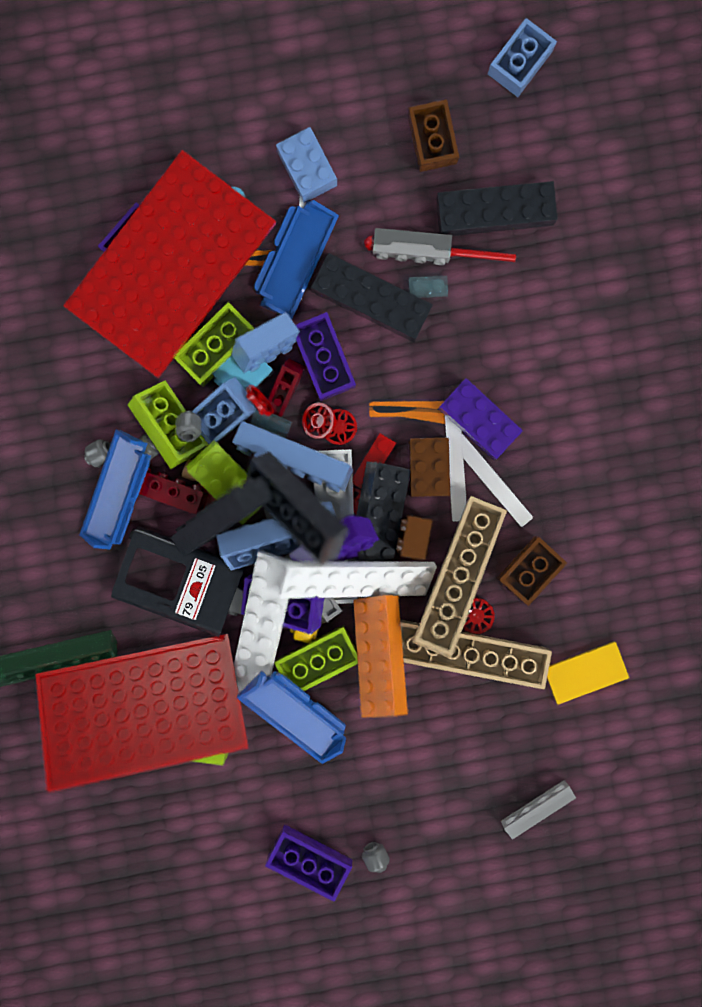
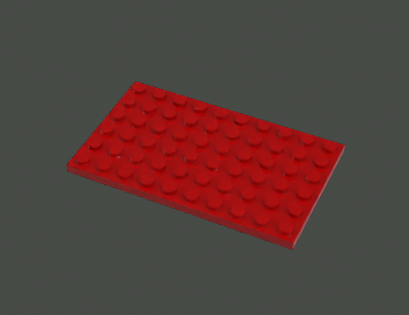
(170, 264)
(139, 712)

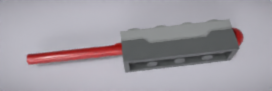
(422, 247)

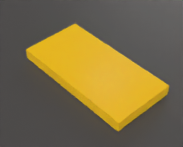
(586, 672)

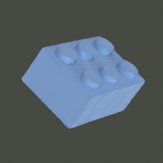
(522, 57)
(306, 165)
(265, 343)
(224, 410)

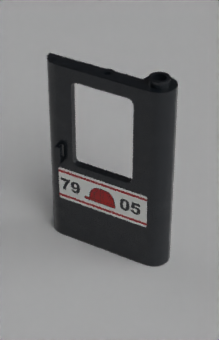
(204, 590)

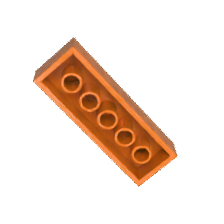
(380, 656)

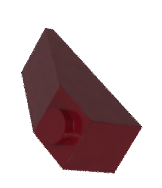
(285, 386)

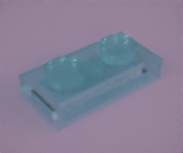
(428, 286)
(272, 424)

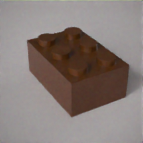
(433, 135)
(429, 467)
(414, 537)
(532, 570)

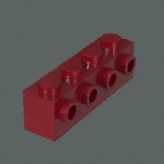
(173, 492)

